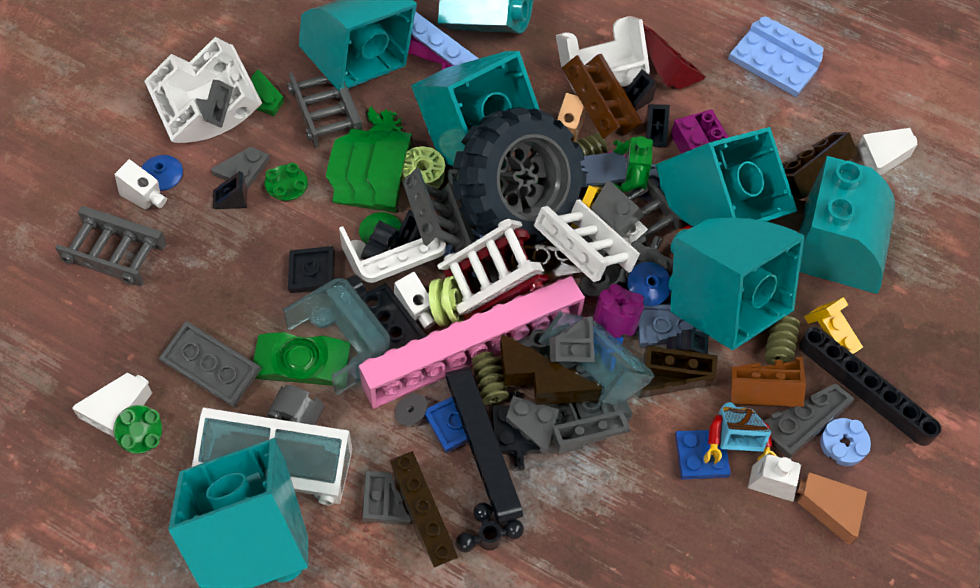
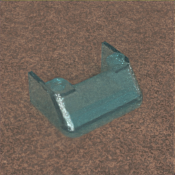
(341, 304)
(613, 364)

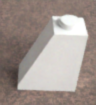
(886, 149)
(107, 403)

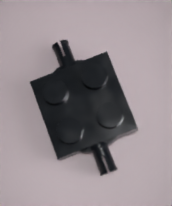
(510, 438)

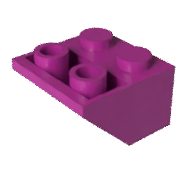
(697, 130)

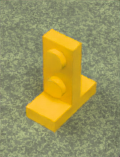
(835, 324)

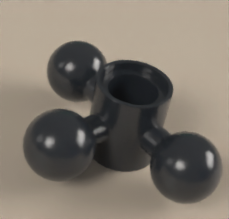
(483, 513)

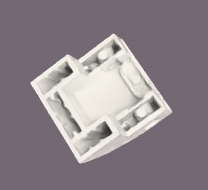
(180, 82)

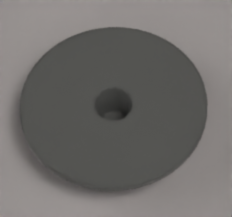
(411, 409)

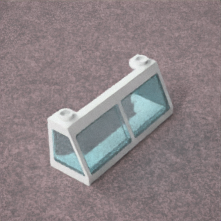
(314, 454)

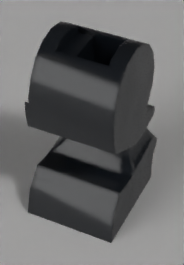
(379, 240)
(690, 341)

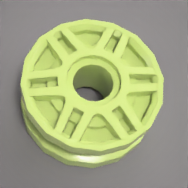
(427, 160)
(443, 301)

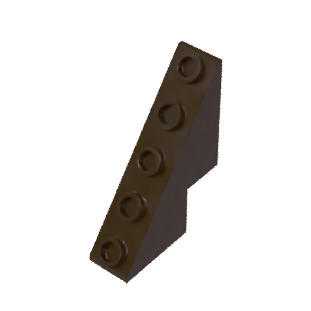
(550, 380)
(422, 510)

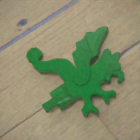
(387, 123)

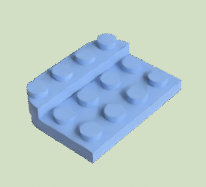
(778, 55)

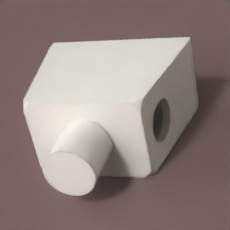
(139, 186)
(415, 299)
(775, 477)

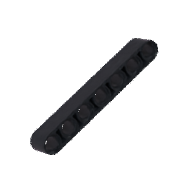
(873, 396)
(484, 445)

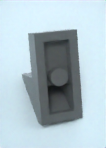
(217, 103)

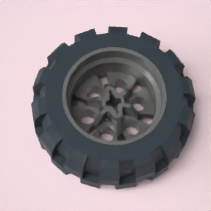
(489, 156)

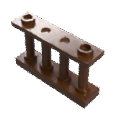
(602, 95)

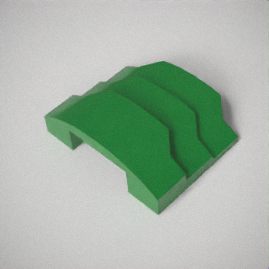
(368, 168)

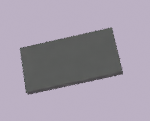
(210, 363)

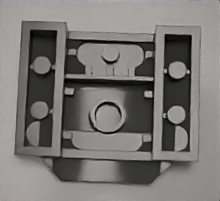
(587, 421)

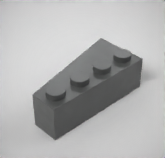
(615, 211)

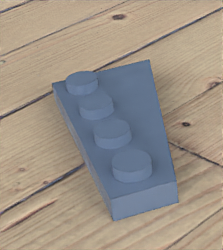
(659, 324)

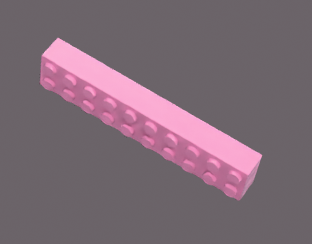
(453, 348)

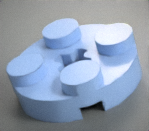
(838, 451)

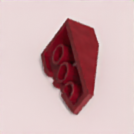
(669, 63)

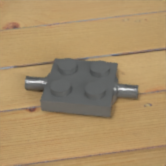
(647, 254)

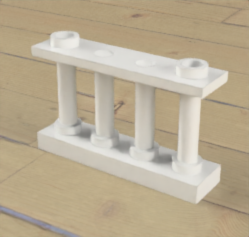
(578, 250)
(506, 281)

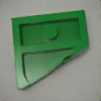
(268, 94)

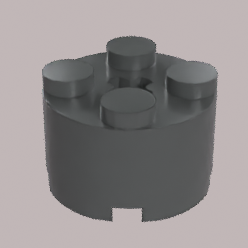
(295, 406)

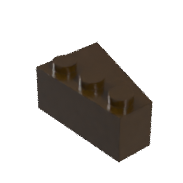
(677, 370)

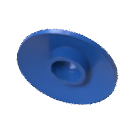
(169, 173)
(638, 283)

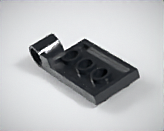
(390, 306)

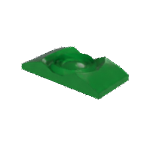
(300, 358)

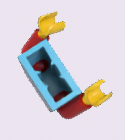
(738, 430)

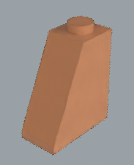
(833, 504)

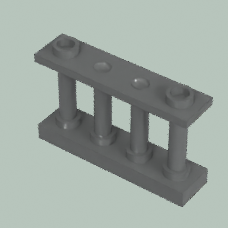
(345, 106)
(659, 201)
(428, 222)
(112, 226)

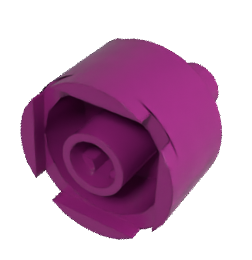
(619, 311)

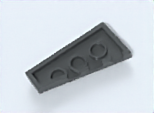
(799, 425)

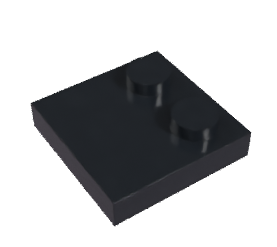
(310, 268)

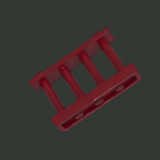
(532, 284)

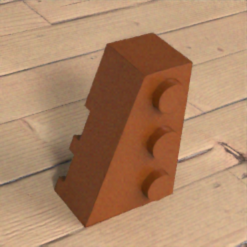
(770, 384)

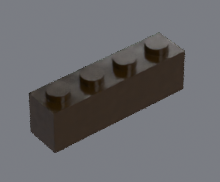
(805, 169)
(553, 262)

